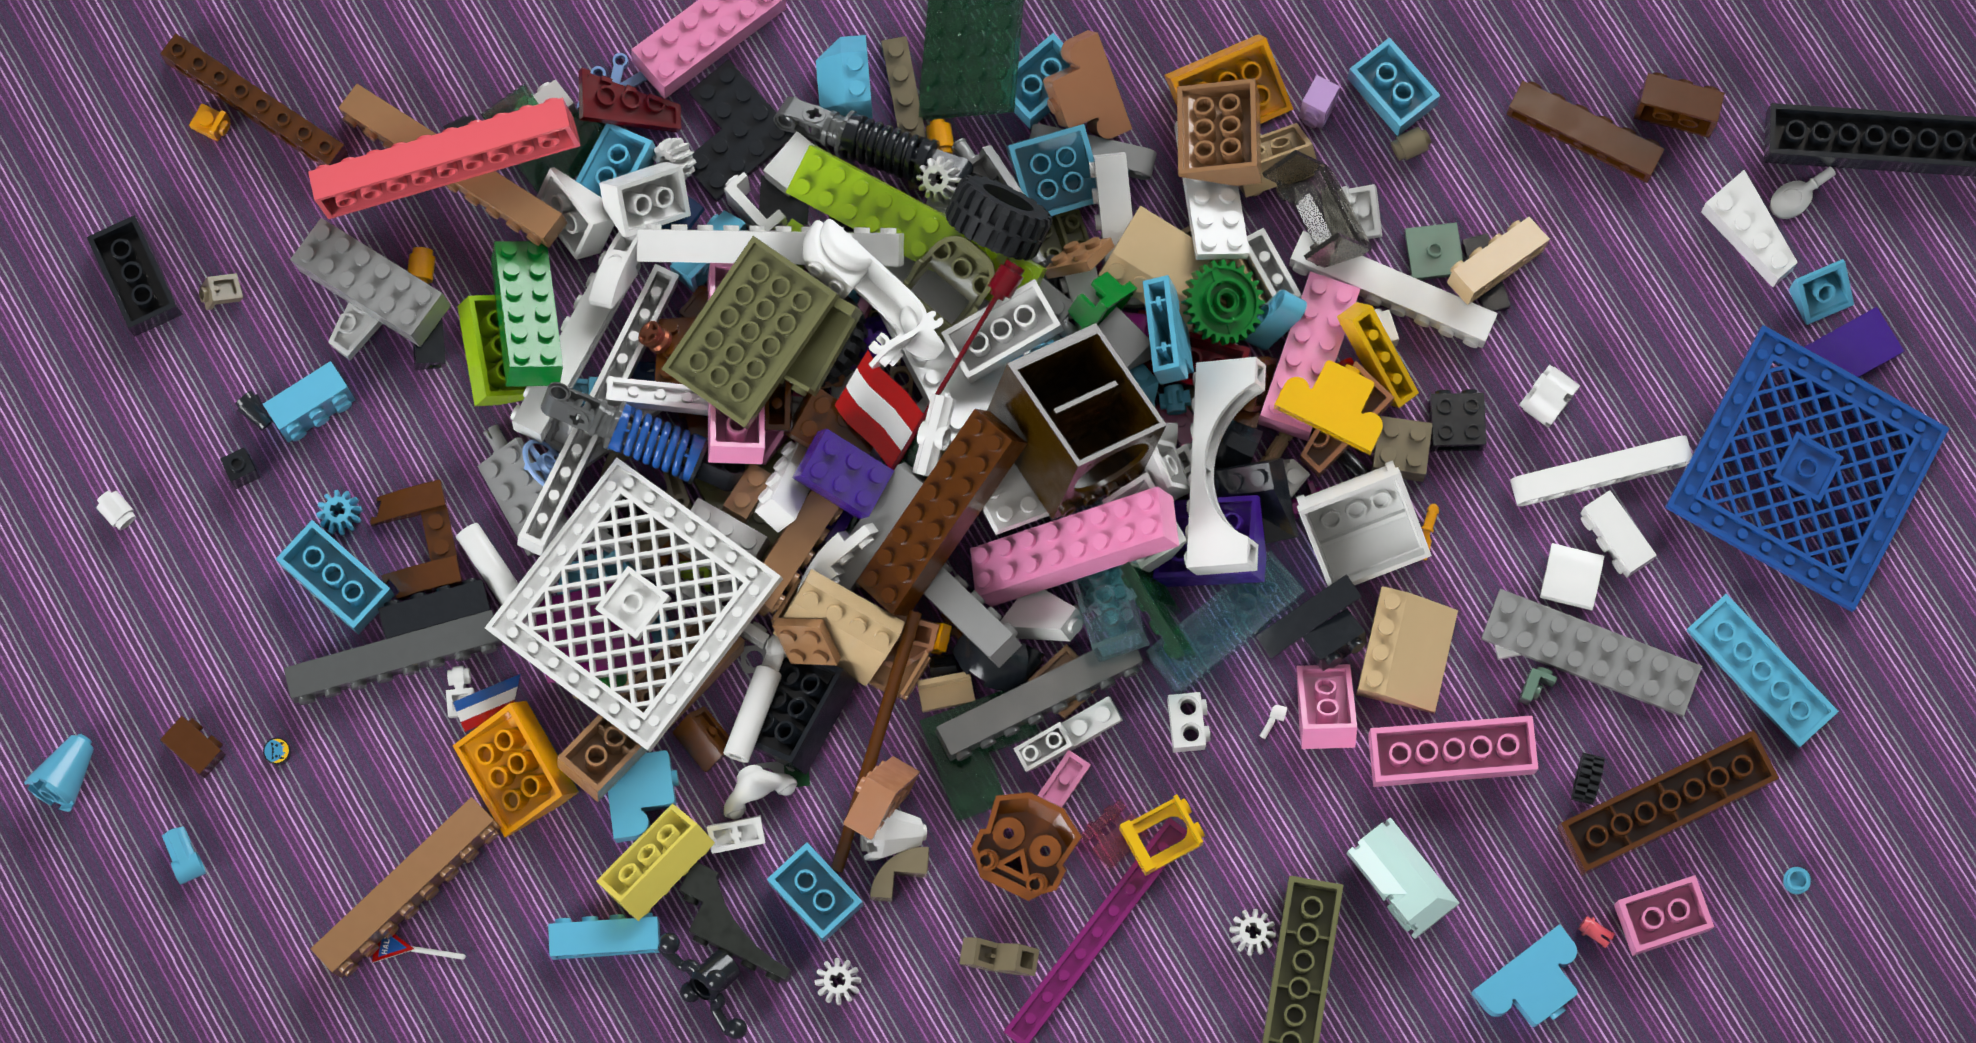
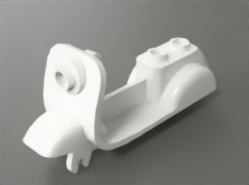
(845, 265)

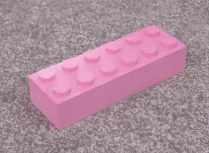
(699, 39)
(1308, 347)
(1453, 751)

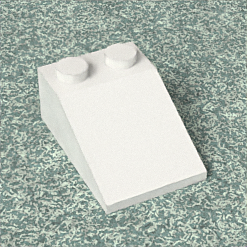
(584, 211)

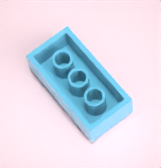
(335, 577)

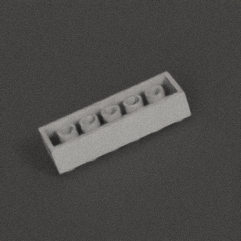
(370, 282)

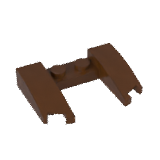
(429, 502)

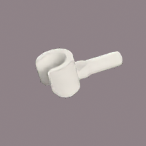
(1278, 712)

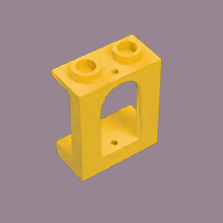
(1172, 808)

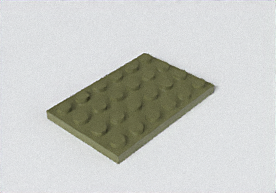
(750, 332)

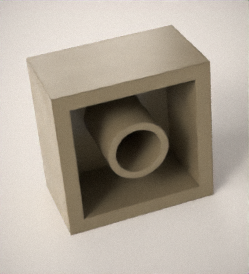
(1406, 445)

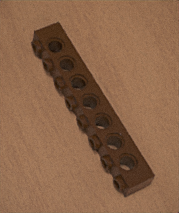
(252, 102)

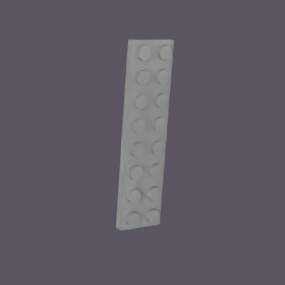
(1591, 652)

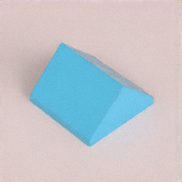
(1822, 292)

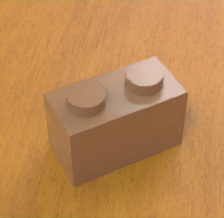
(744, 497)

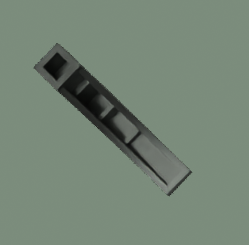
(717, 926)

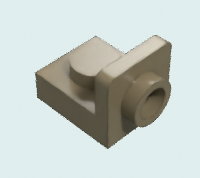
(220, 290)

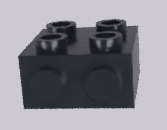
(1457, 421)

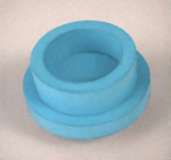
(1796, 880)

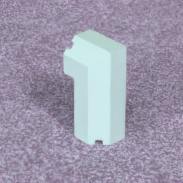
(1402, 877)

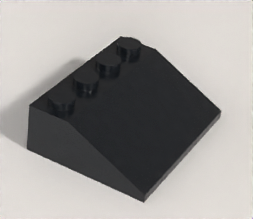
(803, 712)

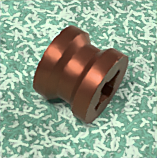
(655, 337)

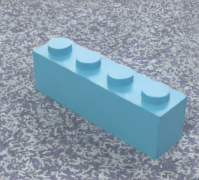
(603, 937)

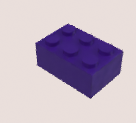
(843, 474)

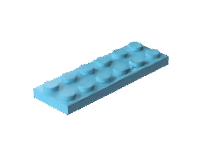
(1762, 671)

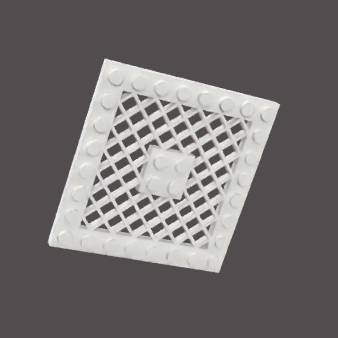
(633, 604)

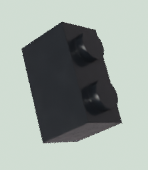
(1335, 640)

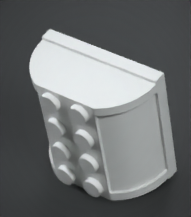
(1363, 526)

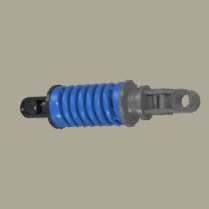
(641, 436)

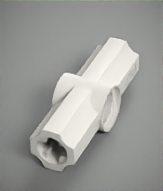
(934, 434)

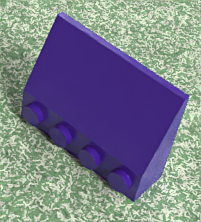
(1245, 517)

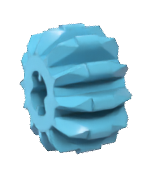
(336, 504)

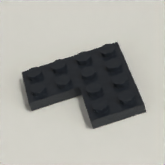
(746, 133)

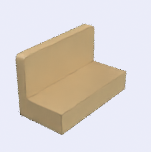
(945, 691)

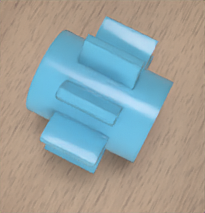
(1175, 399)

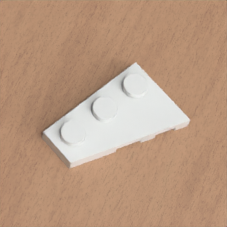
(353, 331)

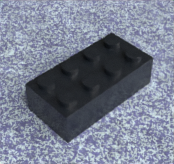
(134, 275)

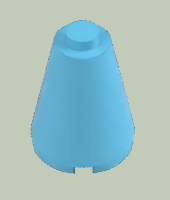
(62, 773)

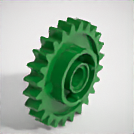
(1240, 295)

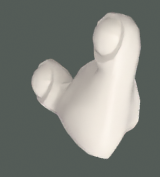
(753, 785)

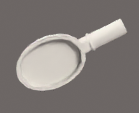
(1796, 196)

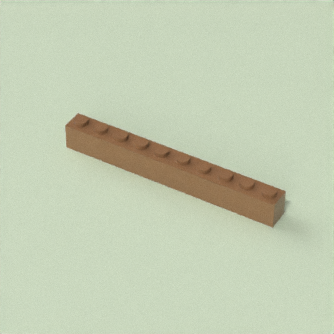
(491, 190)

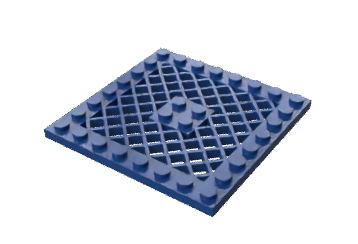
(1807, 468)

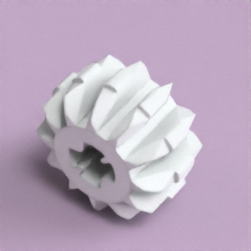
(676, 152)
(929, 178)
(1244, 936)
(835, 972)

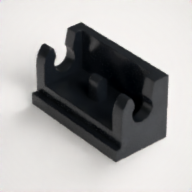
(432, 351)

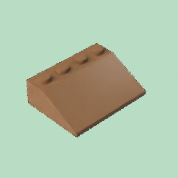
(1220, 132)

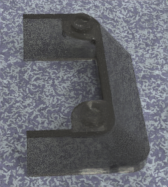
(1321, 207)

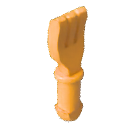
(1429, 522)

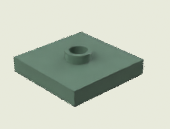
(1433, 250)

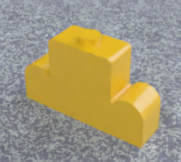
(1334, 405)

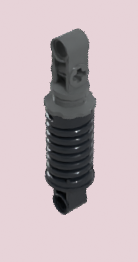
(865, 141)

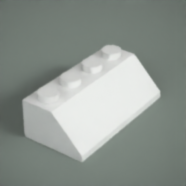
(1007, 332)

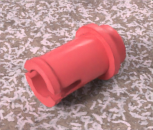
(1595, 930)

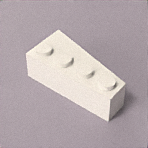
(1750, 228)

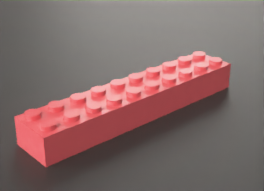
(444, 158)

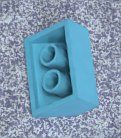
(615, 155)
(696, 274)

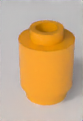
(942, 132)
(422, 264)

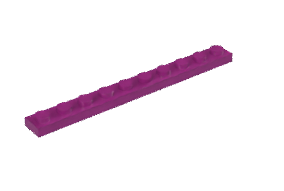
(1090, 940)

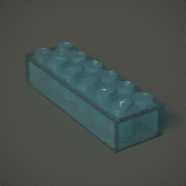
(1109, 610)
(1227, 624)

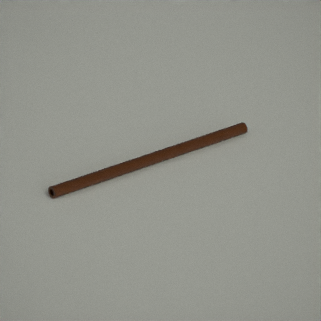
(880, 728)

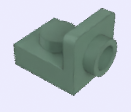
(1531, 687)

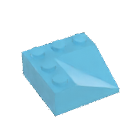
(1055, 169)

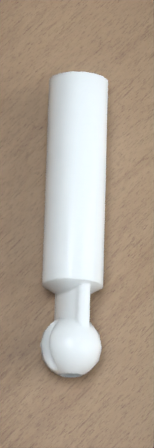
(488, 562)
(756, 703)

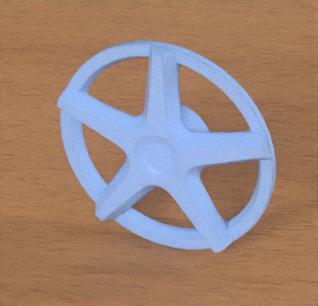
(544, 462)

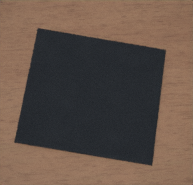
(774, 199)

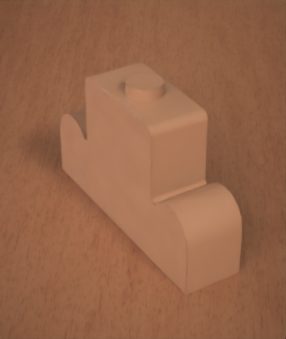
(1087, 89)

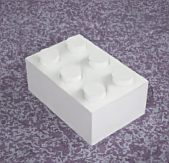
(738, 532)

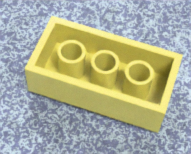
(655, 862)

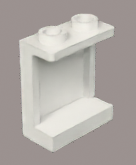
(736, 193)

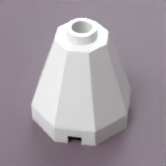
(897, 835)

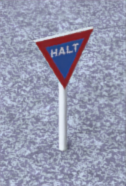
(396, 946)

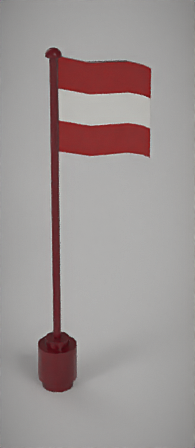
(883, 409)

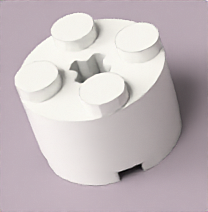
(1549, 395)

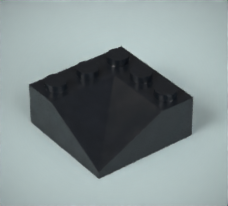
(1268, 482)

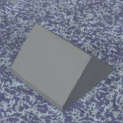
(1126, 339)

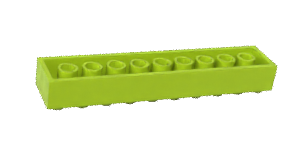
(870, 203)

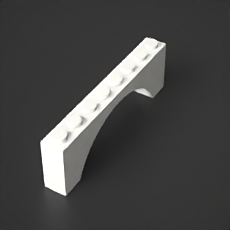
(1220, 394)

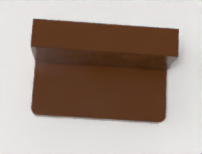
(702, 738)

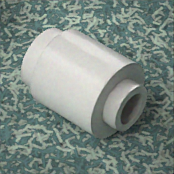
(116, 510)

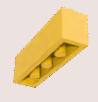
(1377, 351)

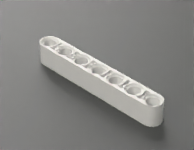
(1601, 471)

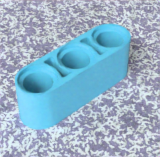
(1279, 316)

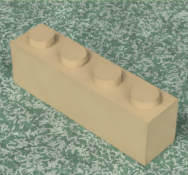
(1497, 260)

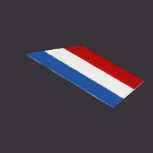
(482, 705)

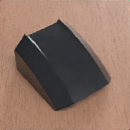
(1237, 445)

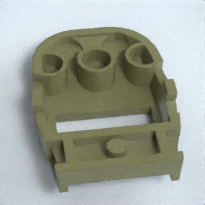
(962, 267)

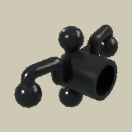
(706, 982)

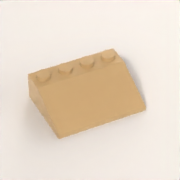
(1153, 250)
(858, 627)
(1407, 650)

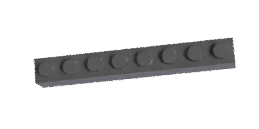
(390, 658)
(1032, 701)

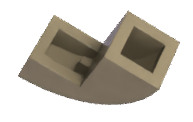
(910, 862)
(999, 957)

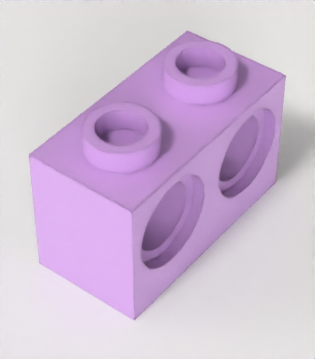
(1319, 102)

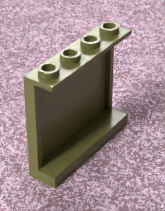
(823, 349)

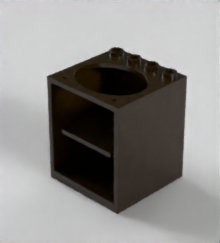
(1081, 420)

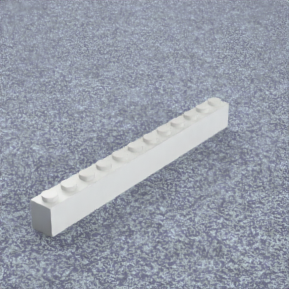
(579, 444)

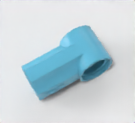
(185, 861)

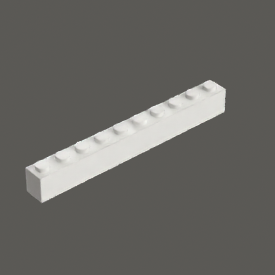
(727, 244)

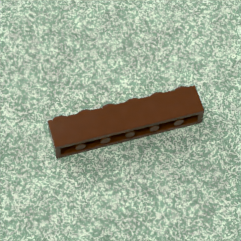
(1585, 131)

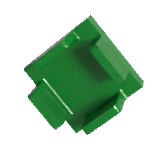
(1111, 295)

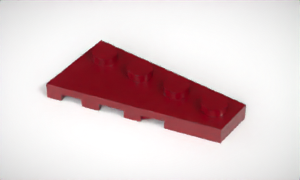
(622, 105)

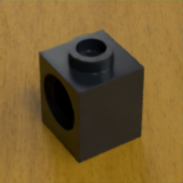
(240, 468)

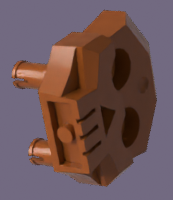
(1035, 825)

